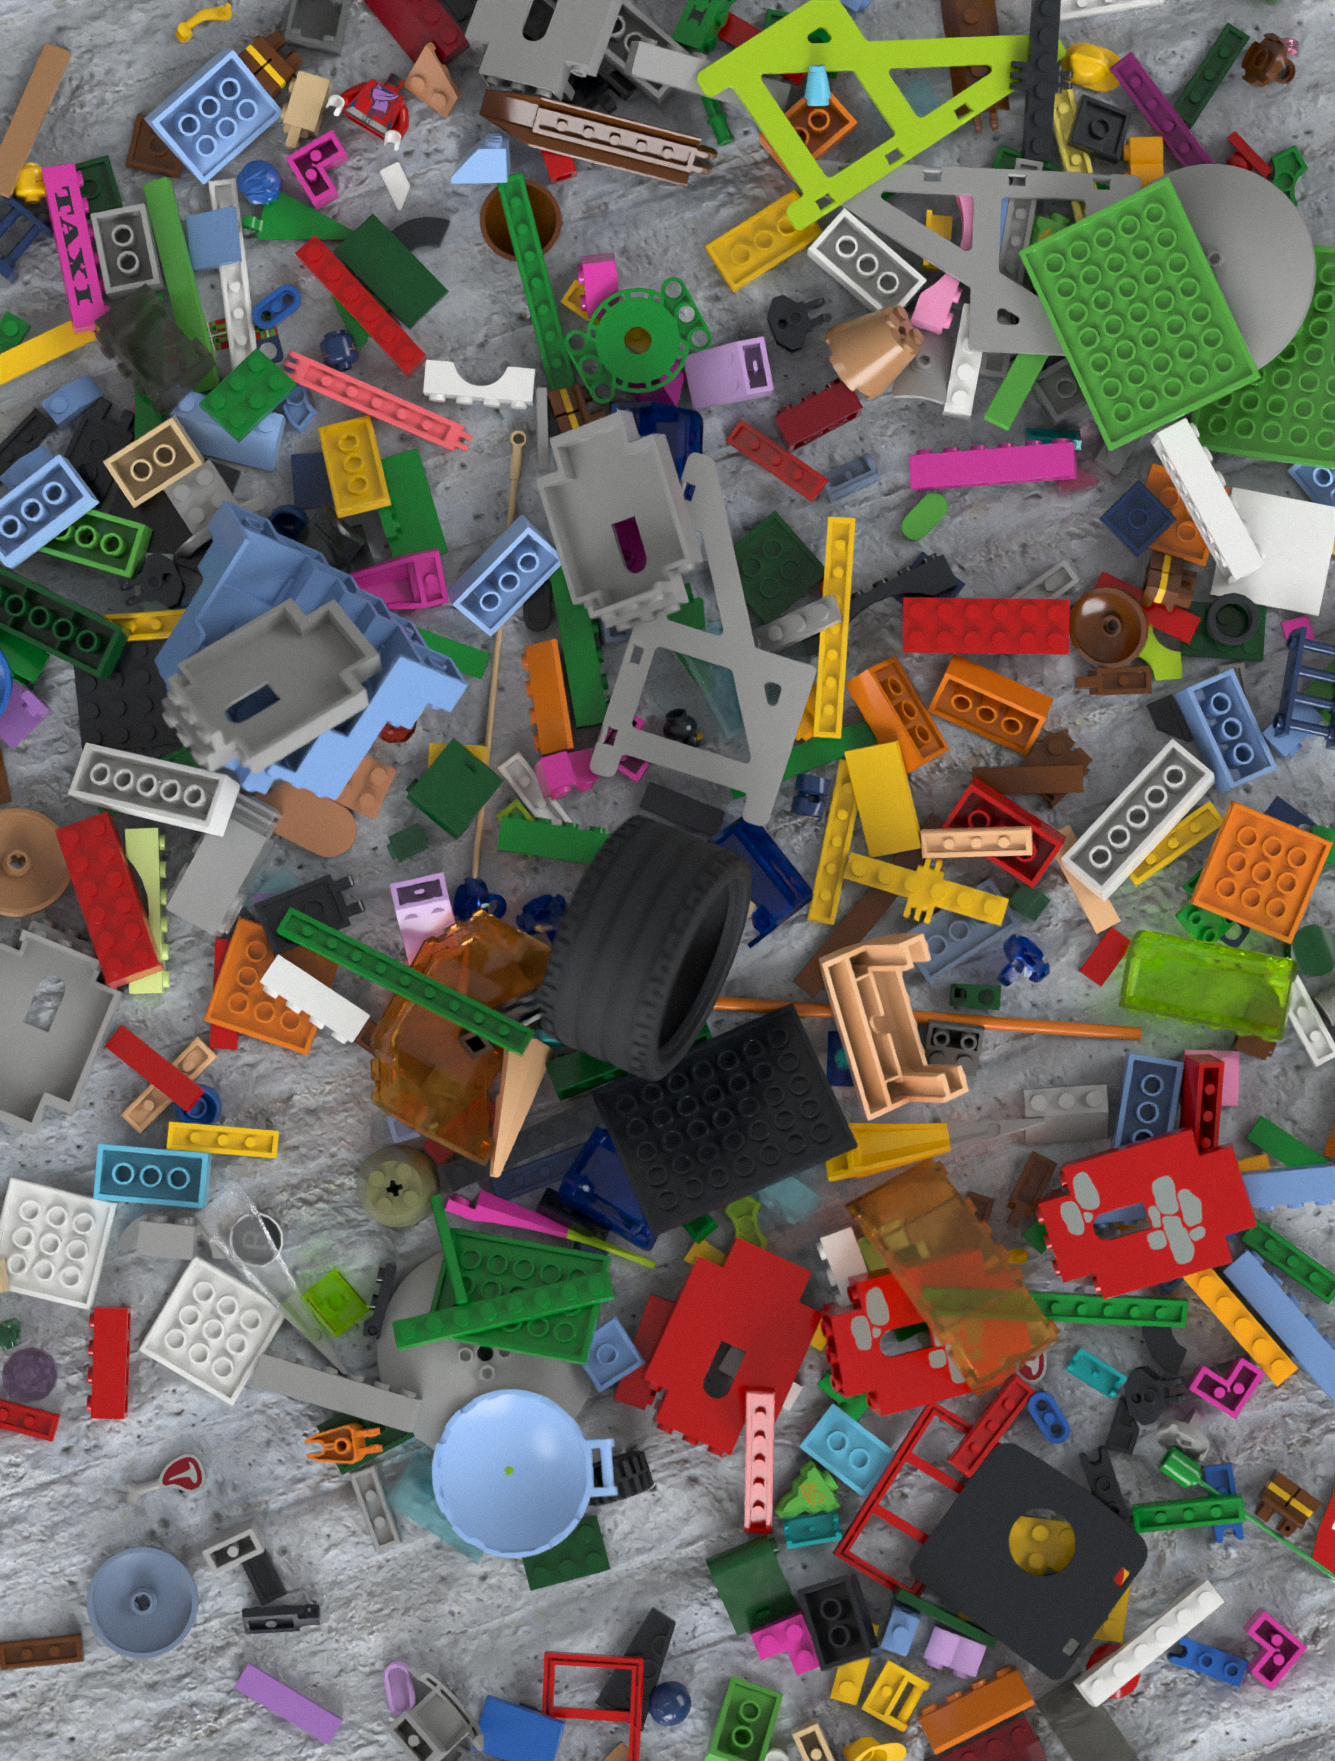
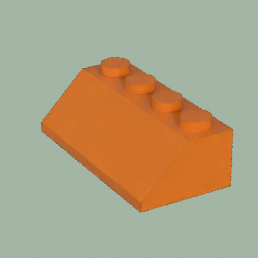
(549, 698)
(990, 704)
(897, 713)
(975, 1708)

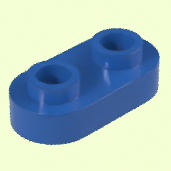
(274, 305)
(1048, 1416)

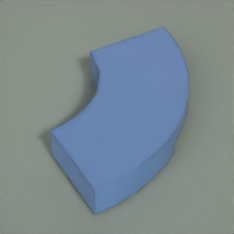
(298, 406)

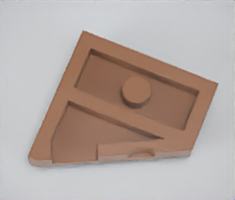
(433, 82)

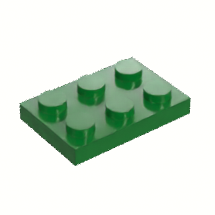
(247, 395)

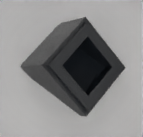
(620, 85)

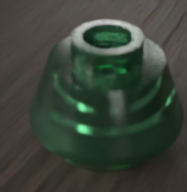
(9, 1333)

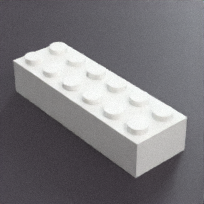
(1207, 501)
(154, 789)
(1138, 820)

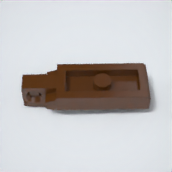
(1116, 681)
(1029, 1187)

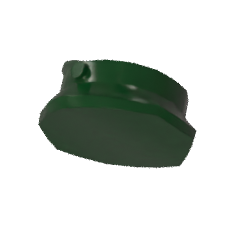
(1313, 950)

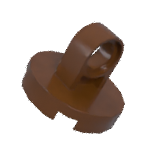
(1265, 61)

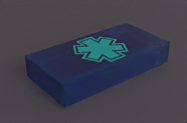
(837, 1066)

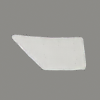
(396, 183)

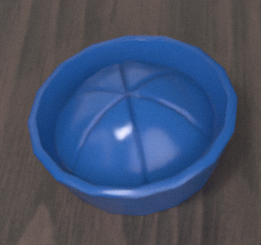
(209, 1112)

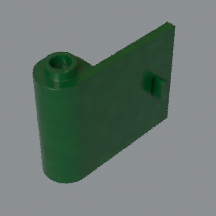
(454, 789)
(752, 1581)

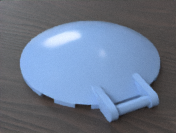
(550, 1477)

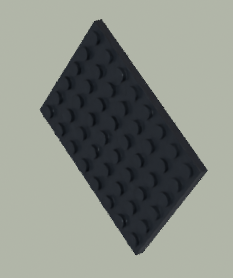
(725, 1120)

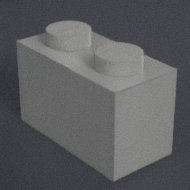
(233, 1546)

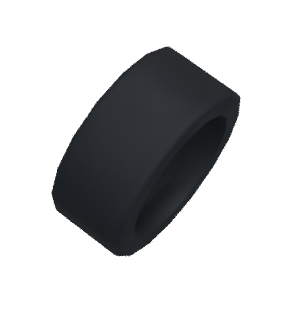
(1246, 604)

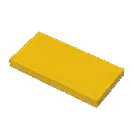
(759, 243)
(354, 466)
(883, 798)

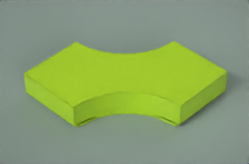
(1164, 662)
(744, 1216)

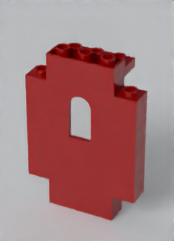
(748, 1305)

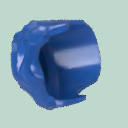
(260, 182)

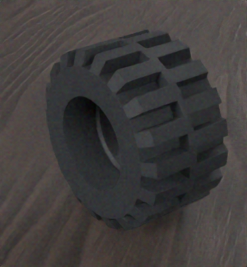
(630, 1476)

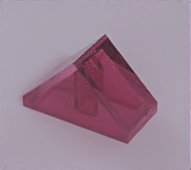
(1073, 486)

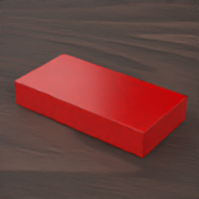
(1105, 957)

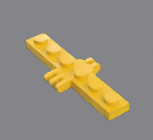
(925, 889)

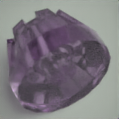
(30, 1374)

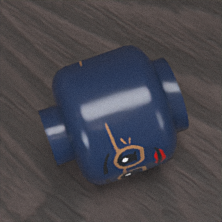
(339, 350)

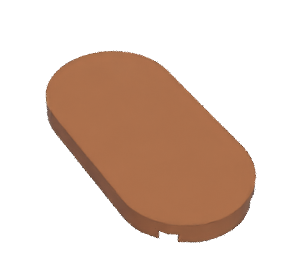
(311, 820)

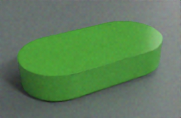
(924, 516)

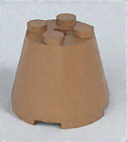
(873, 349)

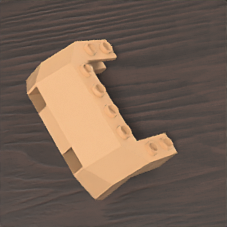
(879, 1025)

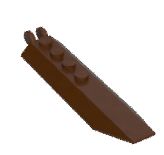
(972, 19)
(597, 136)

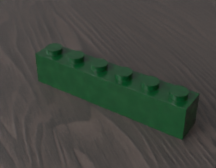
(581, 1072)

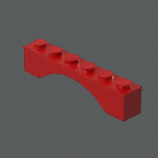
(361, 306)

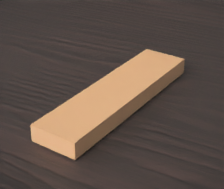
(976, 842)
(1099, 913)
(153, 1101)

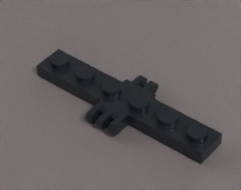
(1040, 79)

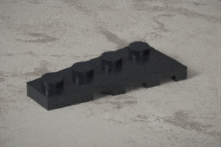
(651, 1644)

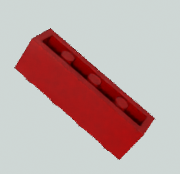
(1202, 1098)
(110, 1362)
(632, 1387)

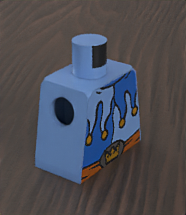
(899, 1628)

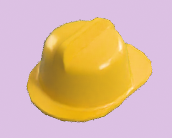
(1091, 66)
(870, 1749)

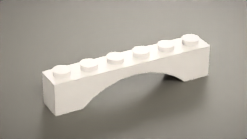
(1126, 1662)

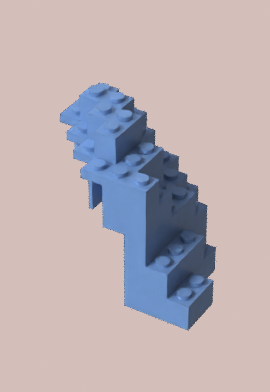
(256, 570)

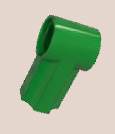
(853, 1405)

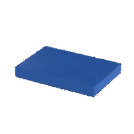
(519, 1732)

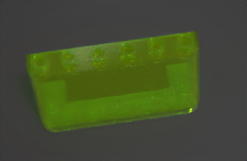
(1208, 984)

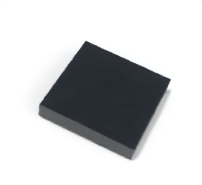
(1099, 129)

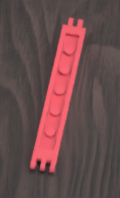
(376, 403)

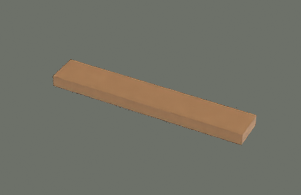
(30, 115)

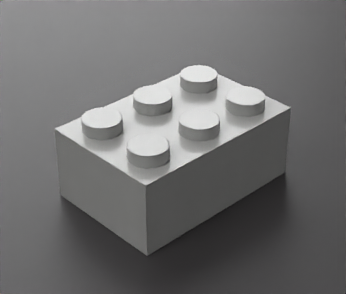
(126, 250)

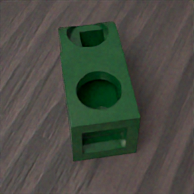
(975, 996)

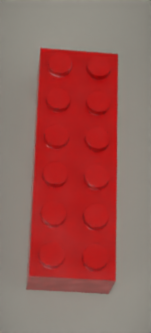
(986, 626)
(109, 900)

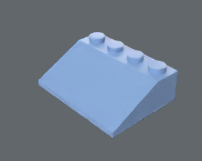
(214, 115)

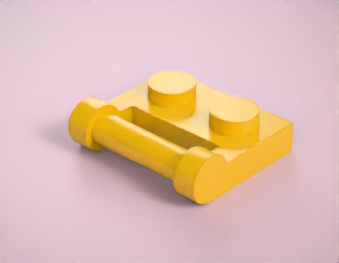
(887, 1691)

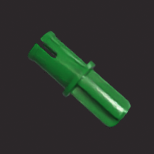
(717, 120)

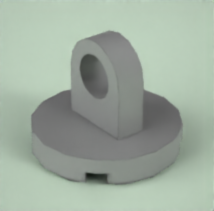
(1185, 1436)

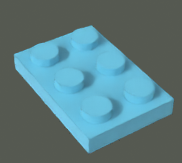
(847, 1450)

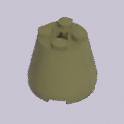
(406, 1167)

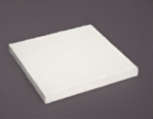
(1296, 547)
(54, 1242)
(213, 1330)

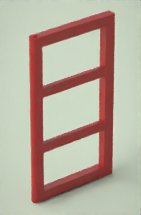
(872, 1506)
(633, 1663)

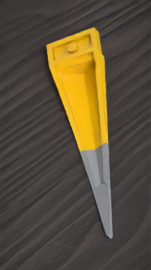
(894, 1145)

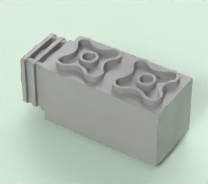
(216, 881)

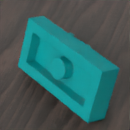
(1047, 435)

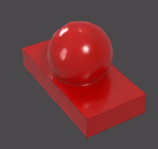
(1246, 157)

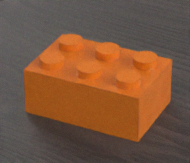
(818, 127)

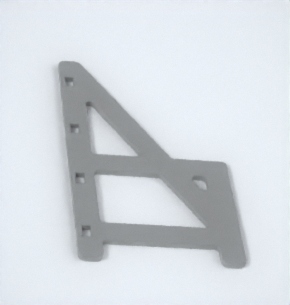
(980, 265)
(767, 728)

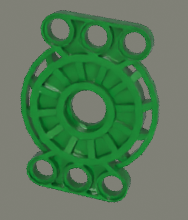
(666, 335)

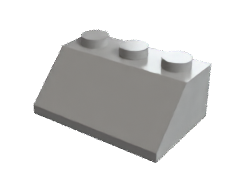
(1068, 1113)

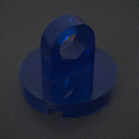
(475, 896)
(542, 915)
(1024, 960)

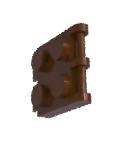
(1055, 751)

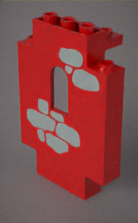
(1188, 1198)
(861, 1366)

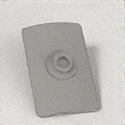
(928, 371)

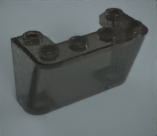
(152, 350)

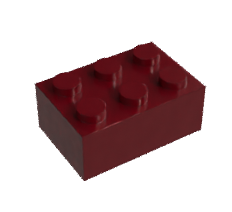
(817, 415)

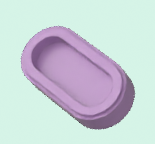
(399, 1687)

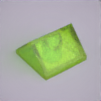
(335, 1303)

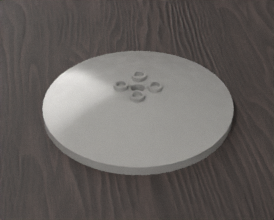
(1254, 249)
(452, 1374)

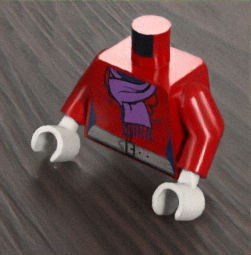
(376, 108)

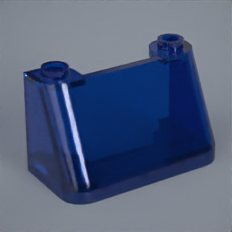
(602, 1191)

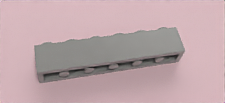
(680, 71)
(337, 1392)

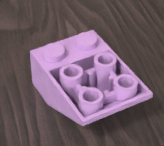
(729, 373)
(422, 910)

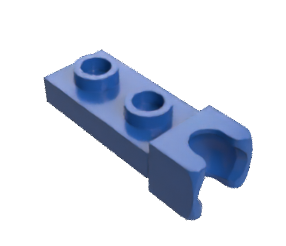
(1222, 1479)
(1209, 1661)

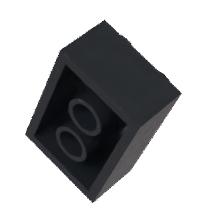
(838, 1622)

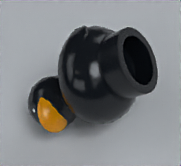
(682, 727)

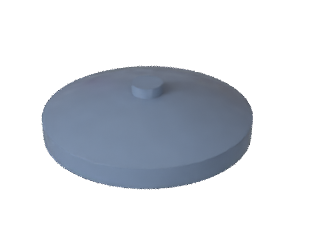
(142, 1602)

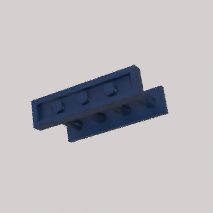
(40, 224)
(1283, 719)

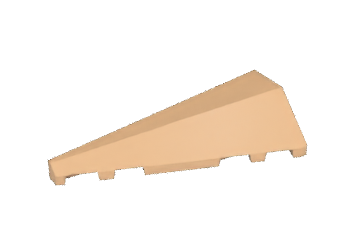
(518, 1088)

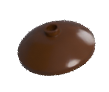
(545, 213)
(1092, 628)

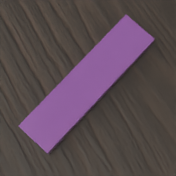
(288, 1703)

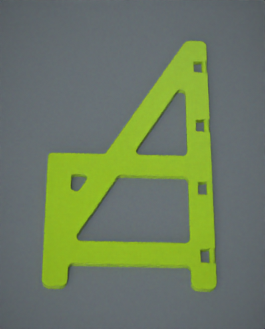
(787, 50)

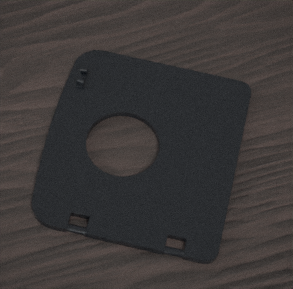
(1033, 1615)

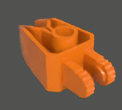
(344, 1444)

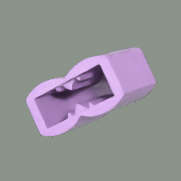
(953, 1650)

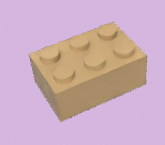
(154, 461)

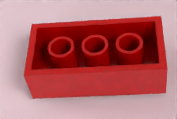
(986, 807)

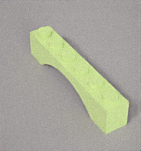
(145, 852)

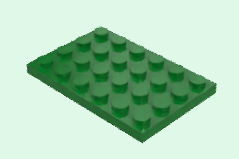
(507, 1265)

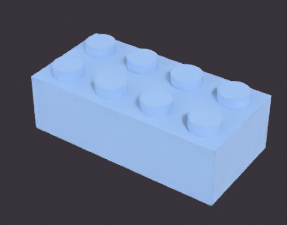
(41, 509)

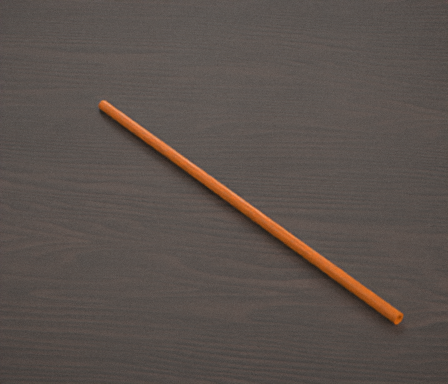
(922, 1018)

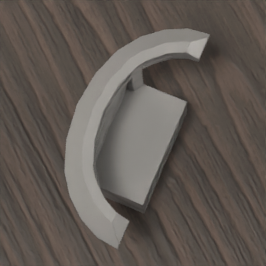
(198, 499)
(165, 1235)
(434, 1723)

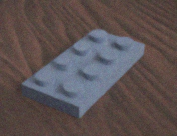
(957, 937)

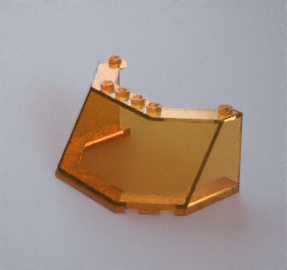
(451, 1099)
(954, 1274)

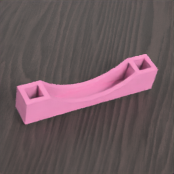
(935, 302)

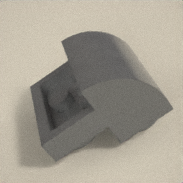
(954, 1044)

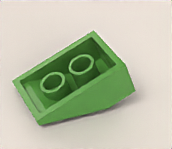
(743, 1723)

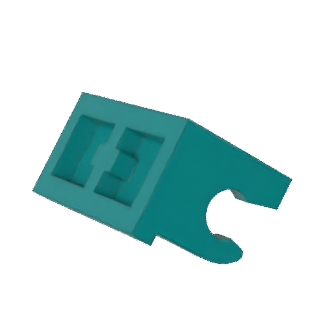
(1095, 1372)
(811, 1529)

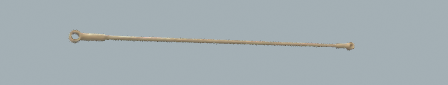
(515, 472)

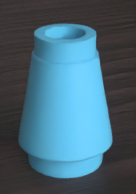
(817, 86)

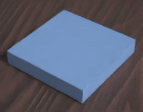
(213, 239)
(611, 1355)

